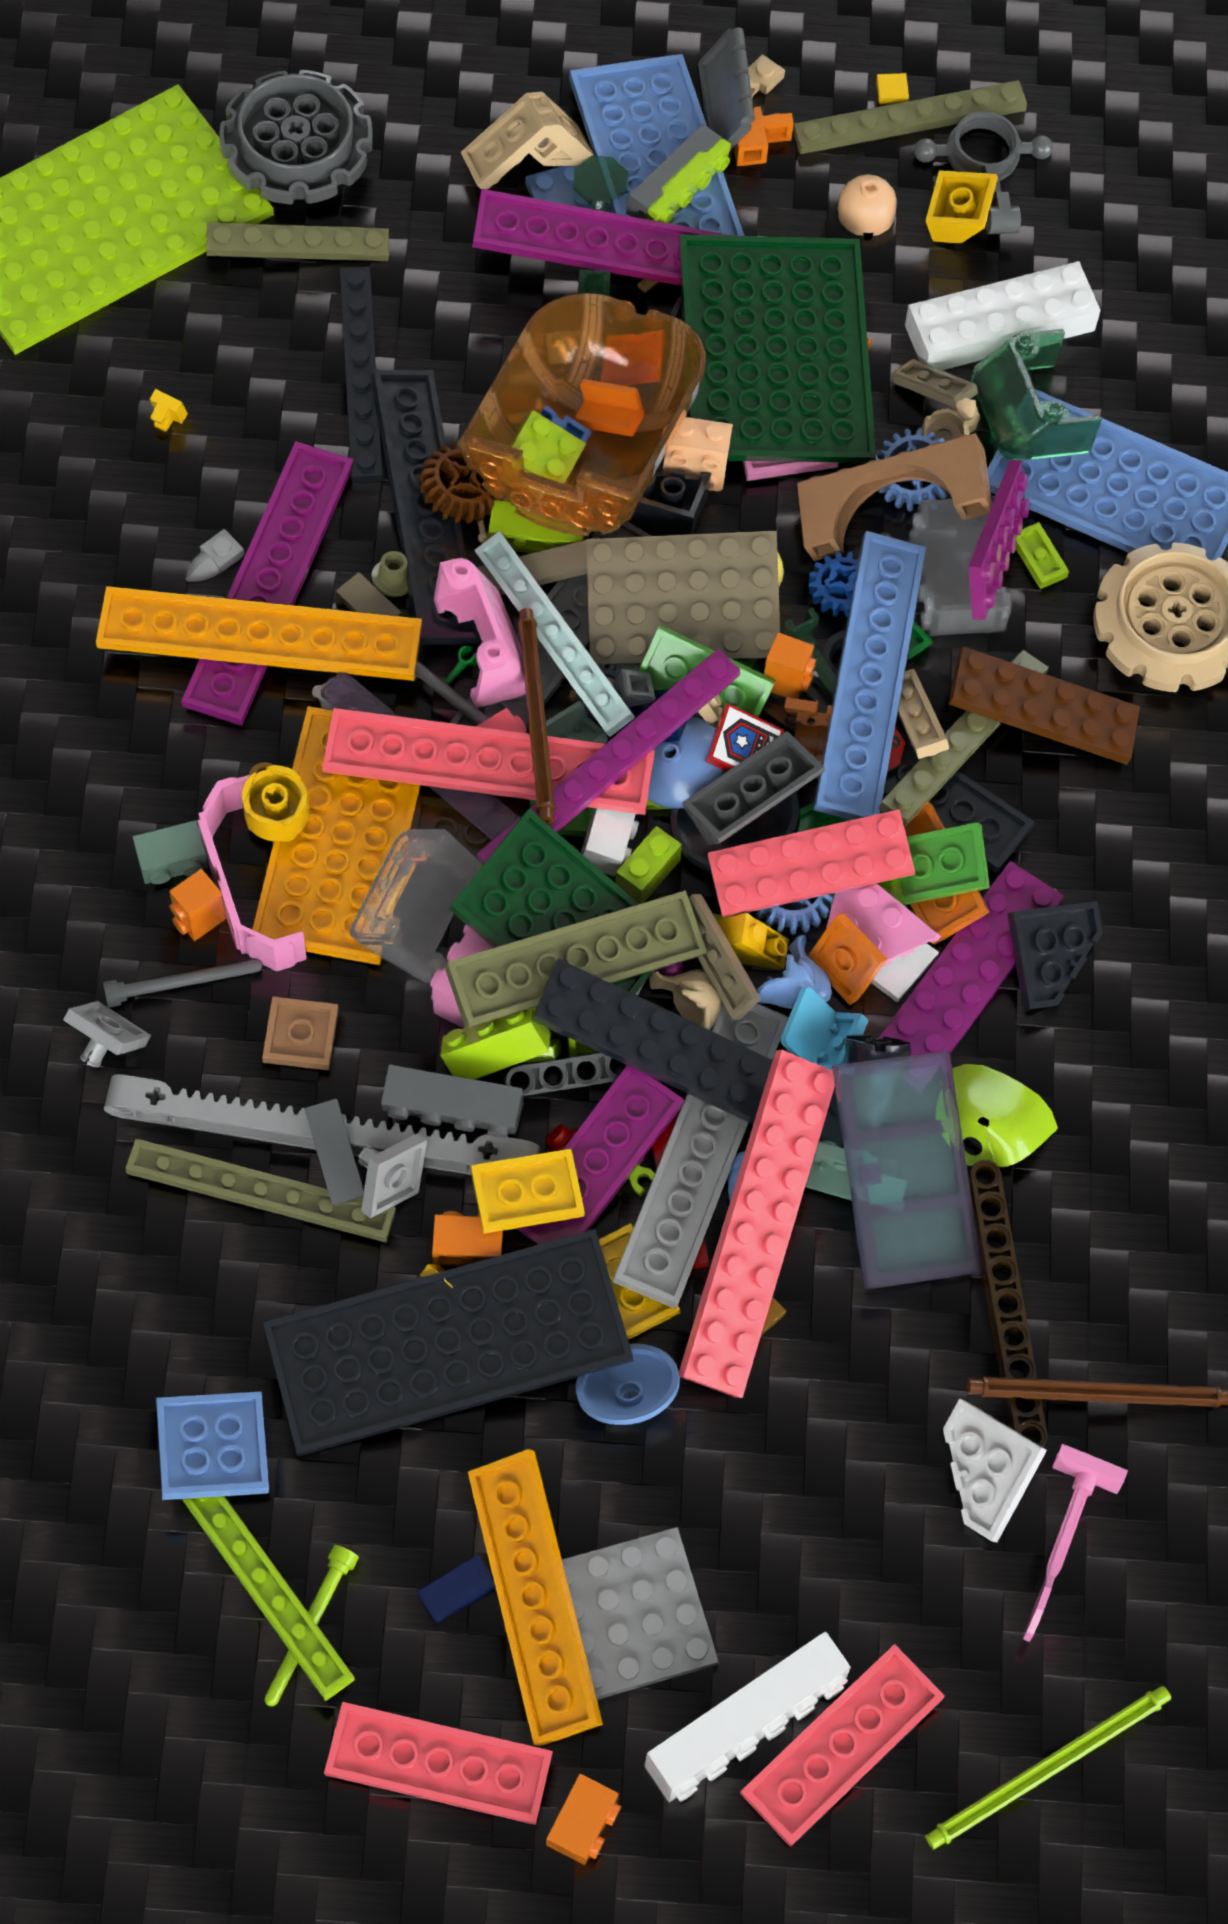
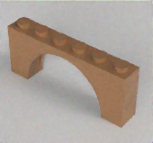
(832, 499)

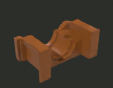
(809, 736)

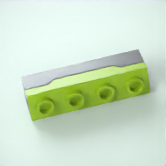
(680, 177)

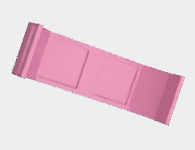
(276, 953)

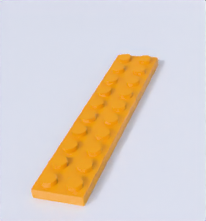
(259, 633)

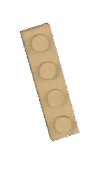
(919, 718)

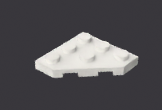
(989, 1467)

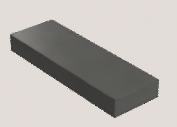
(334, 1152)

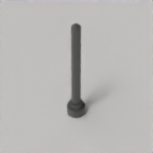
(449, 694)
(118, 991)

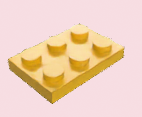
(527, 1191)
(636, 1310)

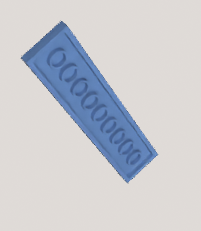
(870, 677)

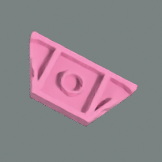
(883, 920)

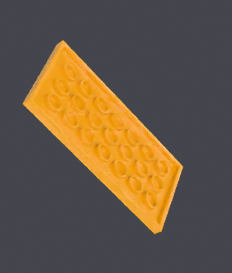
(331, 864)

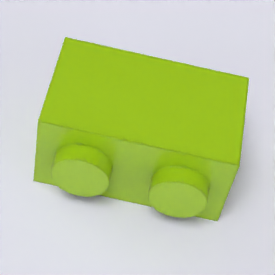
(649, 865)

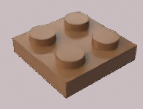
(300, 1033)

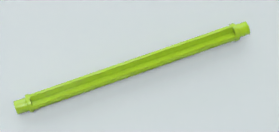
(1047, 1767)

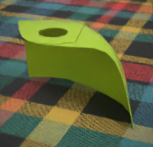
(1015, 1115)

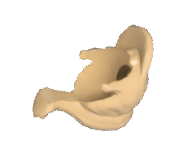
(953, 422)
(692, 995)

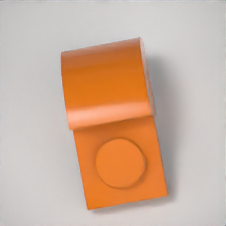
(764, 129)

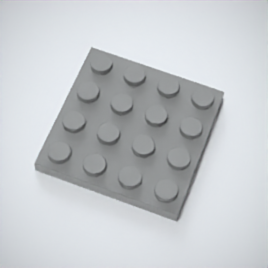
(639, 1613)

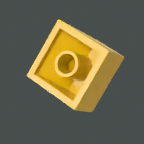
(959, 205)

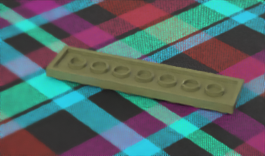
(606, 946)

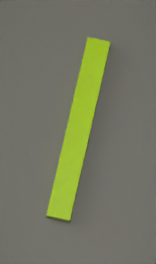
(271, 1594)

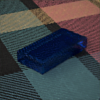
(457, 1589)

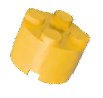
(275, 803)

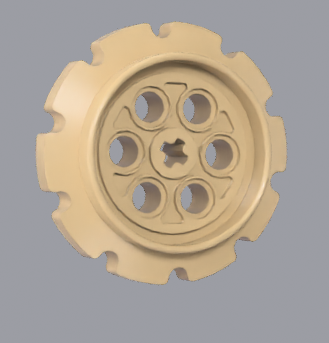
(1172, 616)

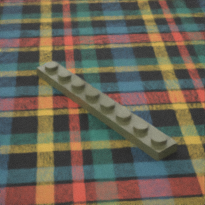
(907, 117)
(934, 771)
(254, 1189)

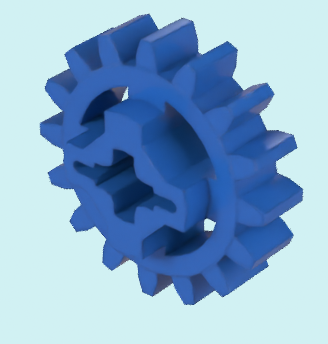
(838, 588)

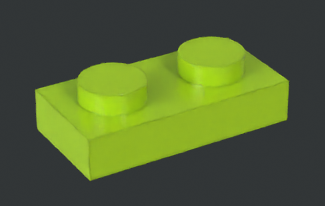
(1040, 556)

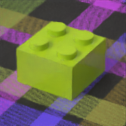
(547, 448)

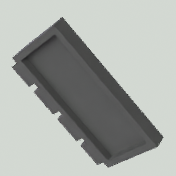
(727, 87)

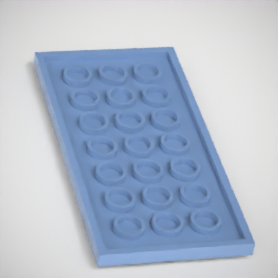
(640, 118)
(1128, 491)

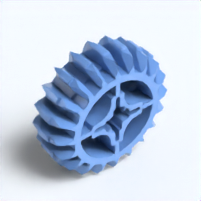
(902, 495)
(801, 915)

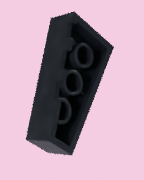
(672, 502)

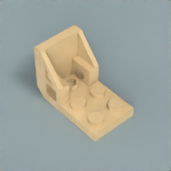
(520, 133)

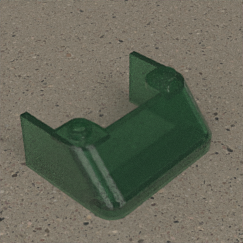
(1015, 415)

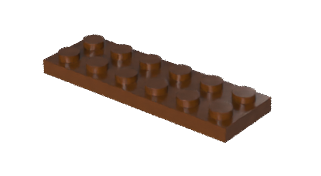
(1044, 705)

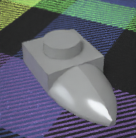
(215, 557)

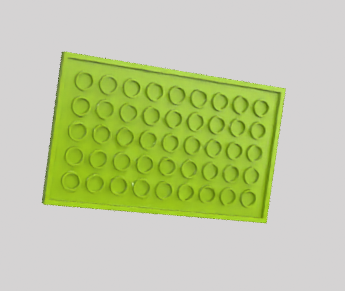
(112, 215)

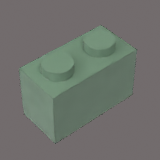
(170, 852)

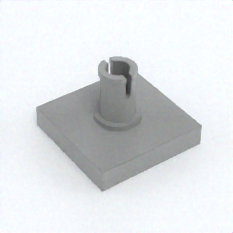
(106, 1031)
(392, 1174)

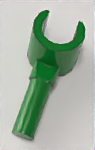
(462, 663)

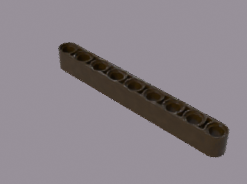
(1005, 1291)

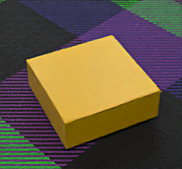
(892, 88)

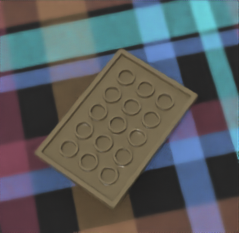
(699, 585)

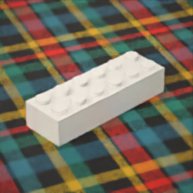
(979, 320)
(747, 1717)

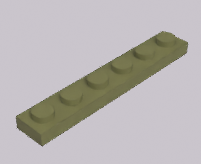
(297, 242)

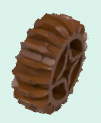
(459, 501)

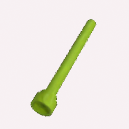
(340, 1563)

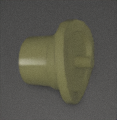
(390, 574)

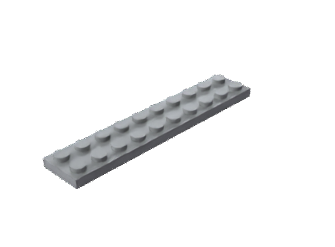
(691, 1176)

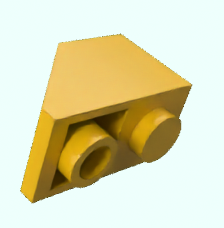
(754, 941)

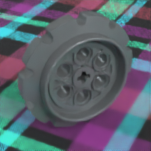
(296, 137)

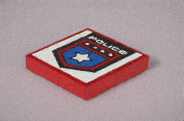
(739, 737)

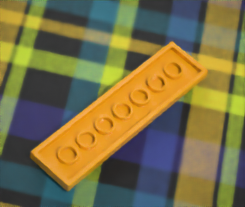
(534, 1598)

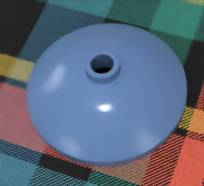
(687, 772)
(631, 1390)

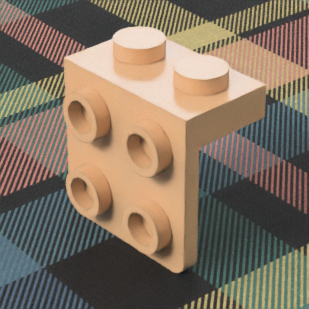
(700, 448)

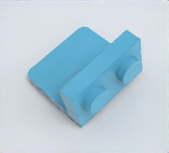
(818, 1031)

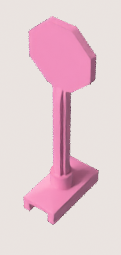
(1088, 1473)

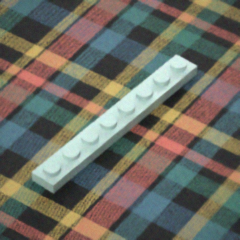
(555, 634)

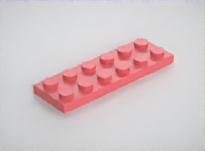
(811, 863)
(842, 1745)
(438, 1763)

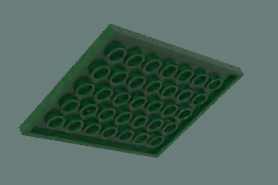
(781, 345)

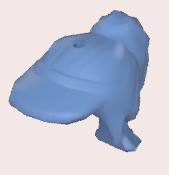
(799, 973)

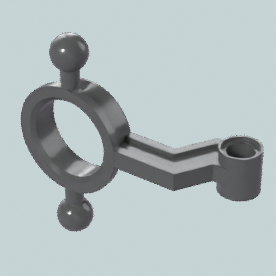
(1001, 216)

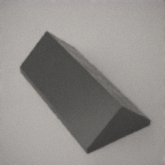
(751, 788)

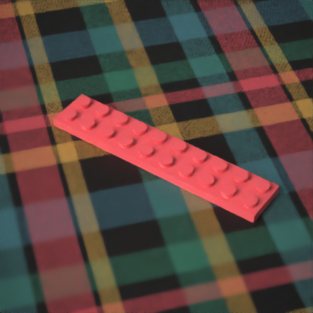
(466, 758)
(758, 1224)

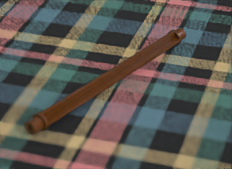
(537, 722)
(1097, 1391)

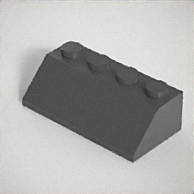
(452, 1100)

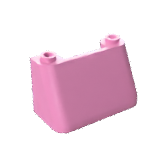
(472, 596)

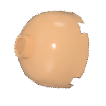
(867, 205)

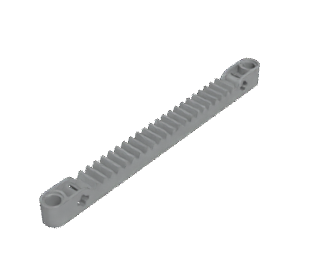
(133, 1099)

